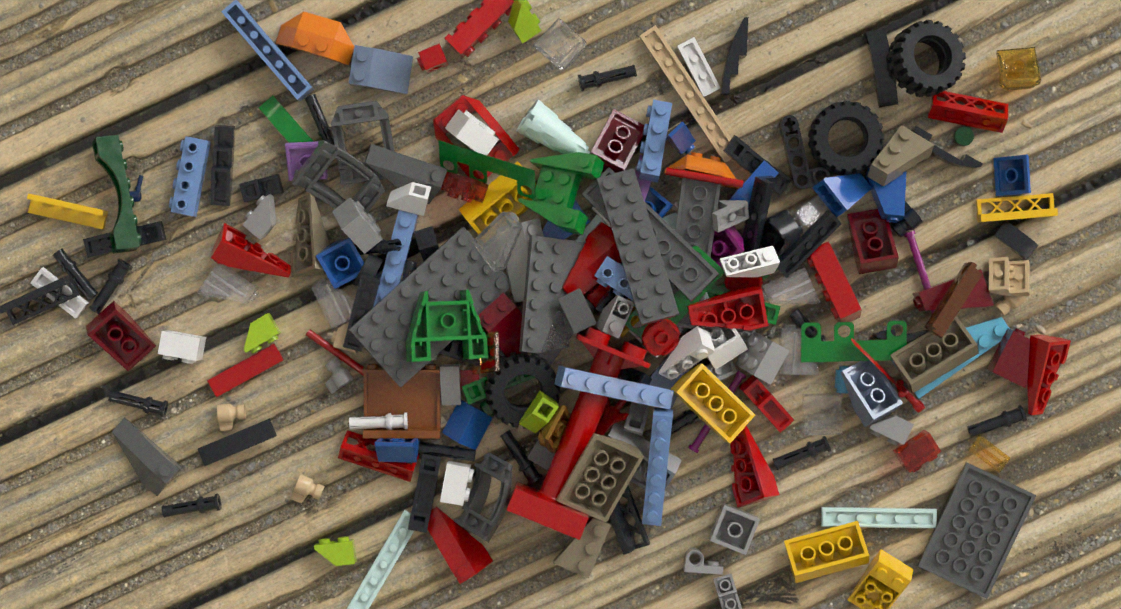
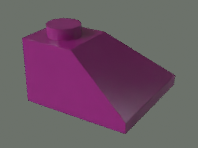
(726, 244)

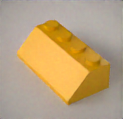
(499, 198)
(713, 402)
(826, 552)

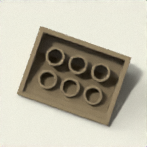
(600, 476)

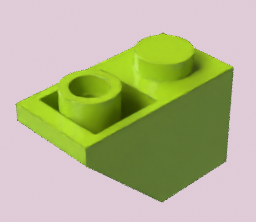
(522, 21)
(261, 331)
(539, 412)
(337, 552)

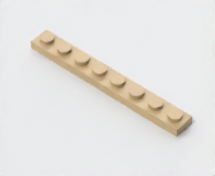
(687, 90)

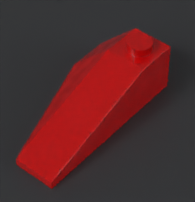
(598, 246)
(237, 252)
(735, 309)
(1045, 357)
(751, 472)
(460, 549)

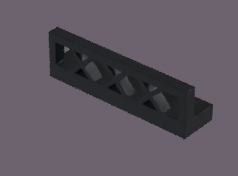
(758, 212)
(808, 243)
(33, 295)
(363, 302)
(623, 528)

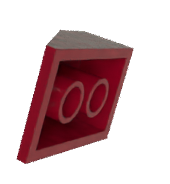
(618, 141)
(872, 242)
(505, 319)
(120, 336)

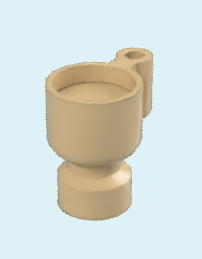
(1009, 302)
(227, 413)
(305, 487)

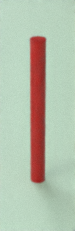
(704, 177)
(335, 351)

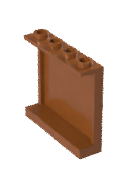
(417, 397)

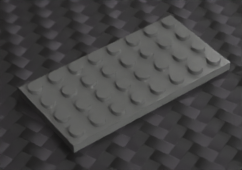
(443, 274)

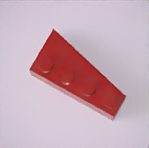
(477, 26)
(834, 284)

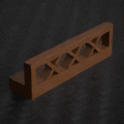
(953, 299)

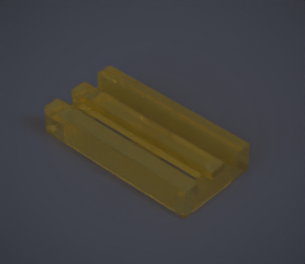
(976, 444)

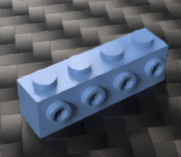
(655, 140)
(190, 176)
(613, 274)

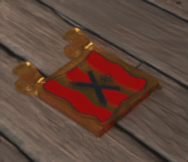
(491, 363)

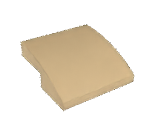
(1009, 277)

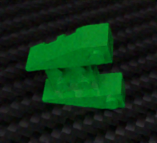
(559, 186)
(445, 322)

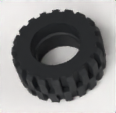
(948, 52)
(864, 119)
(509, 368)

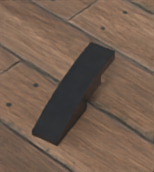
(737, 49)
(222, 165)
(101, 243)
(237, 442)

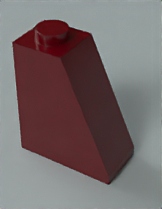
(1012, 357)

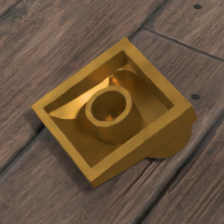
(553, 431)

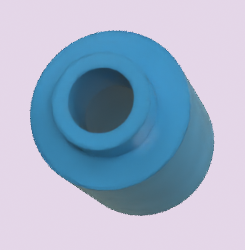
(839, 382)

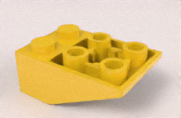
(881, 583)

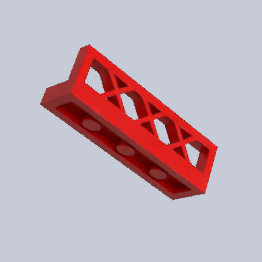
(969, 114)
(361, 456)

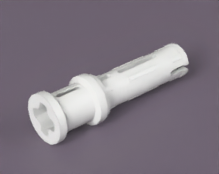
(388, 422)

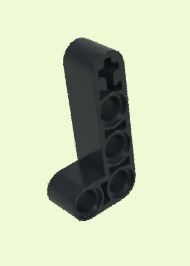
(799, 152)

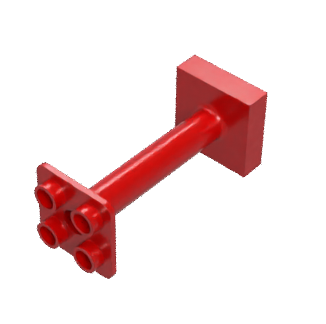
(542, 504)

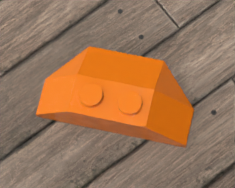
(317, 37)
(703, 165)

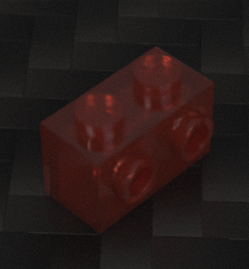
(464, 187)
(917, 451)

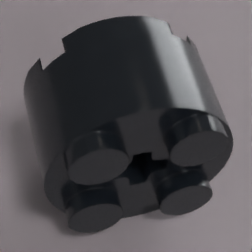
(781, 232)

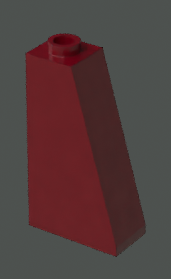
(930, 297)

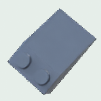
(380, 69)
(870, 392)

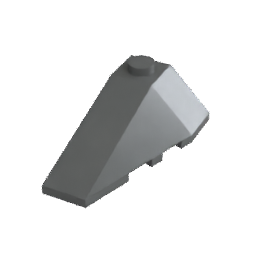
(404, 169)
(148, 460)

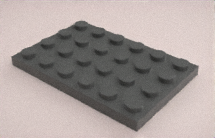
(976, 530)

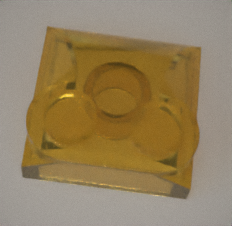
(1018, 68)

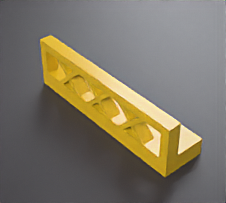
(67, 211)
(1020, 214)

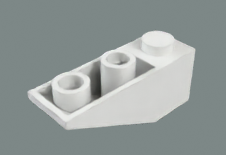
(751, 263)
(689, 351)

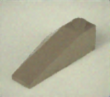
(310, 239)

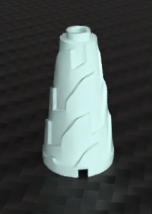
(546, 128)

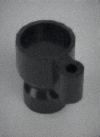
(909, 222)

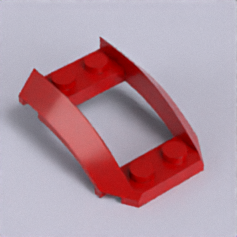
(502, 150)

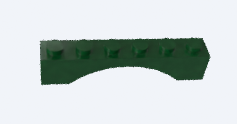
(109, 155)

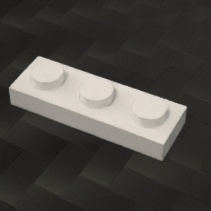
(698, 67)
(74, 306)

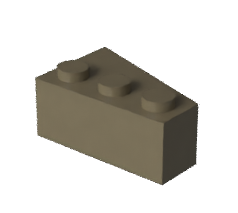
(899, 155)
(582, 554)

